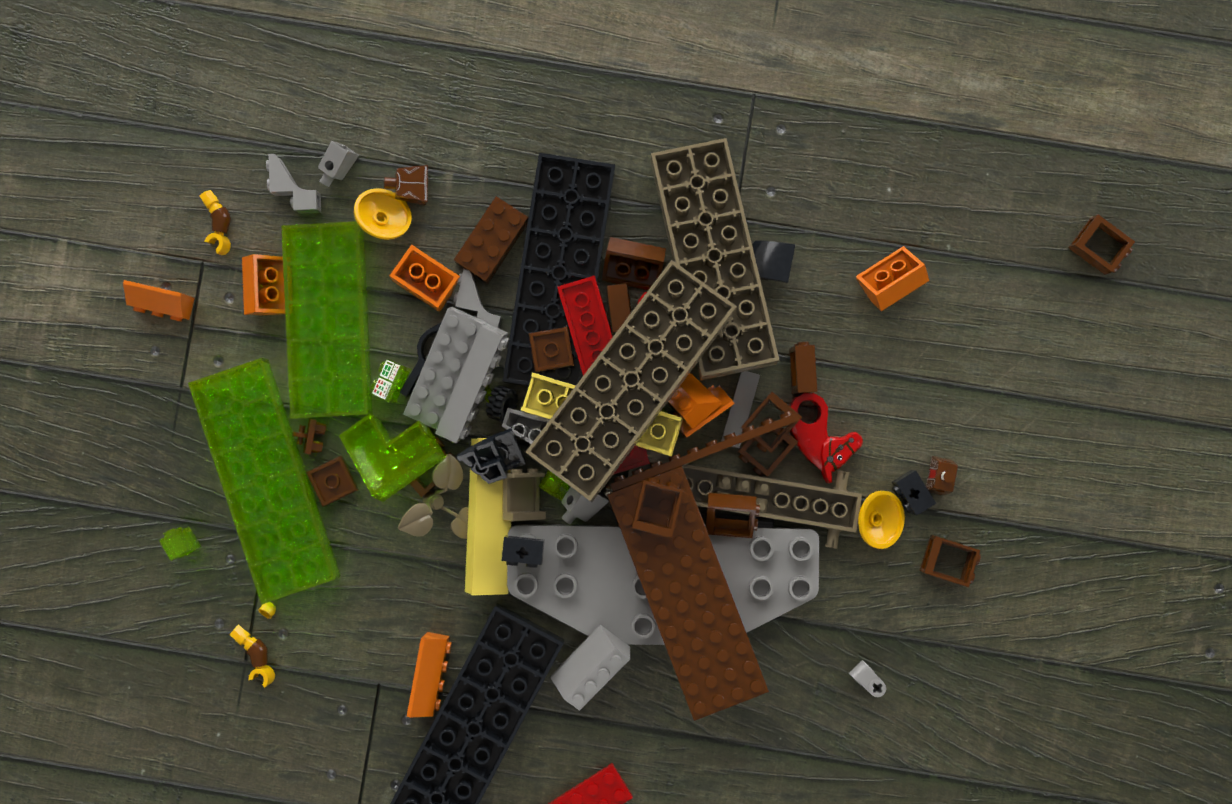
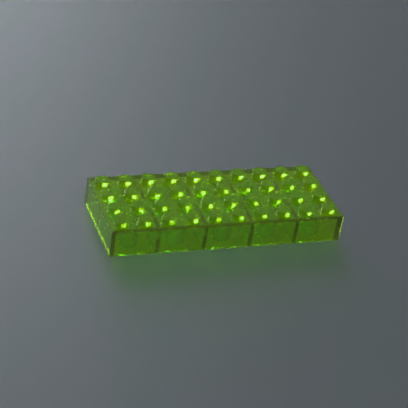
(326, 320)

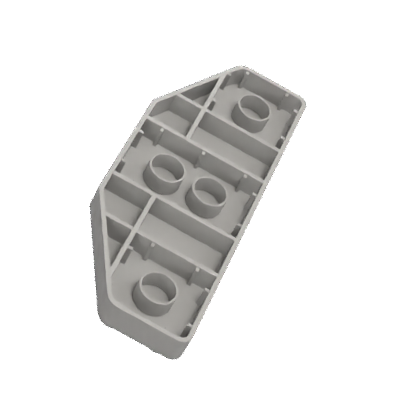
(593, 581)

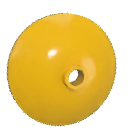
(382, 206)
(881, 519)

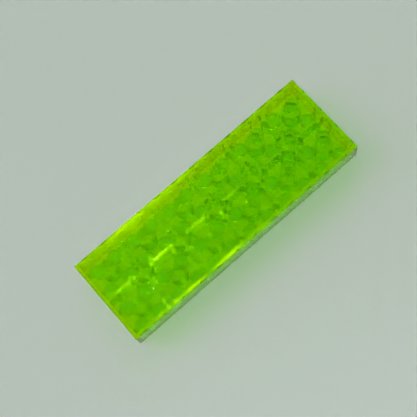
(264, 480)

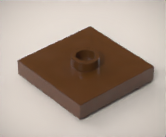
(551, 349)
(332, 481)

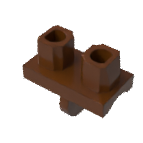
(310, 445)

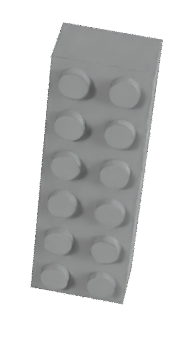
(443, 367)
(472, 383)

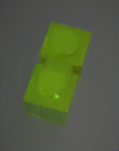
(179, 542)

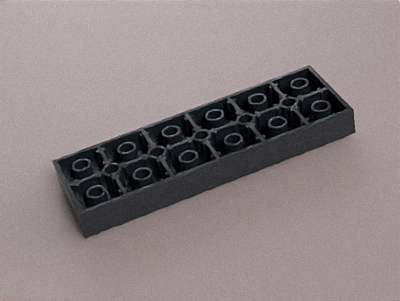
(559, 248)
(481, 712)

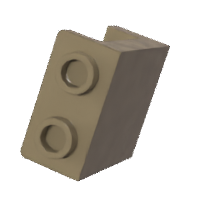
(522, 495)

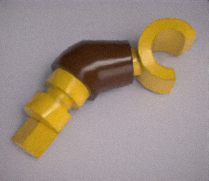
(220, 222)
(258, 655)

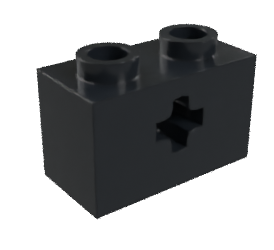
(922, 498)
(533, 546)

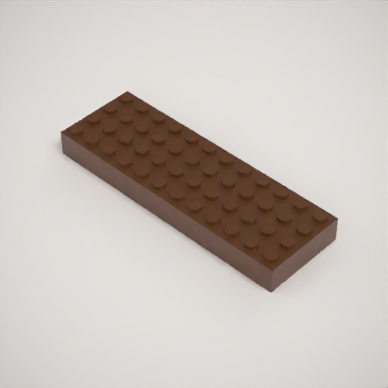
(689, 598)

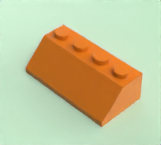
(428, 675)

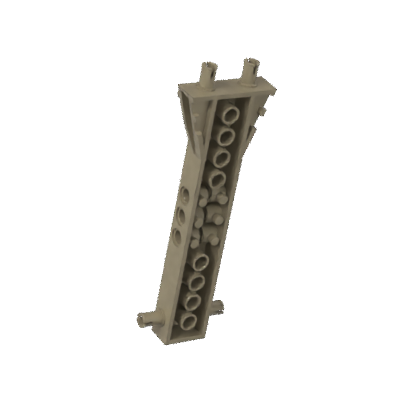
(777, 498)

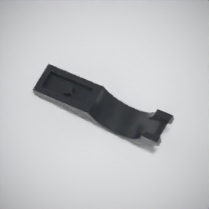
(413, 377)

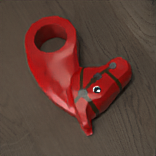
(815, 444)

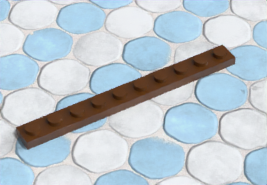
(711, 447)

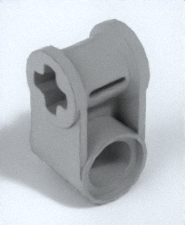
(866, 677)

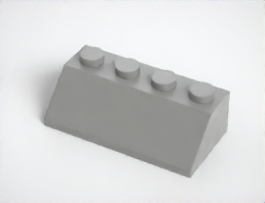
(590, 667)

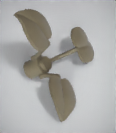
(418, 518)

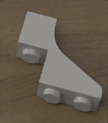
(282, 184)
(469, 299)

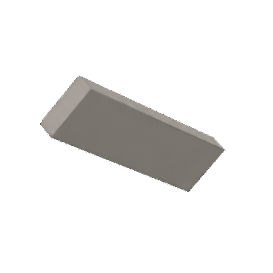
(743, 401)

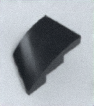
(773, 260)
(494, 456)

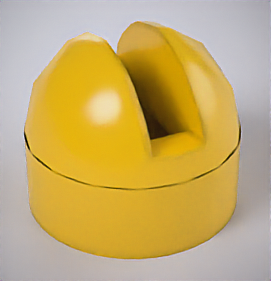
(267, 610)

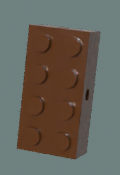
(491, 240)

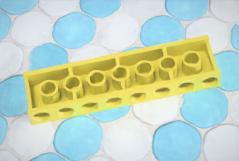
(547, 395)
(485, 537)

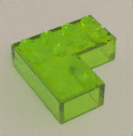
(387, 462)

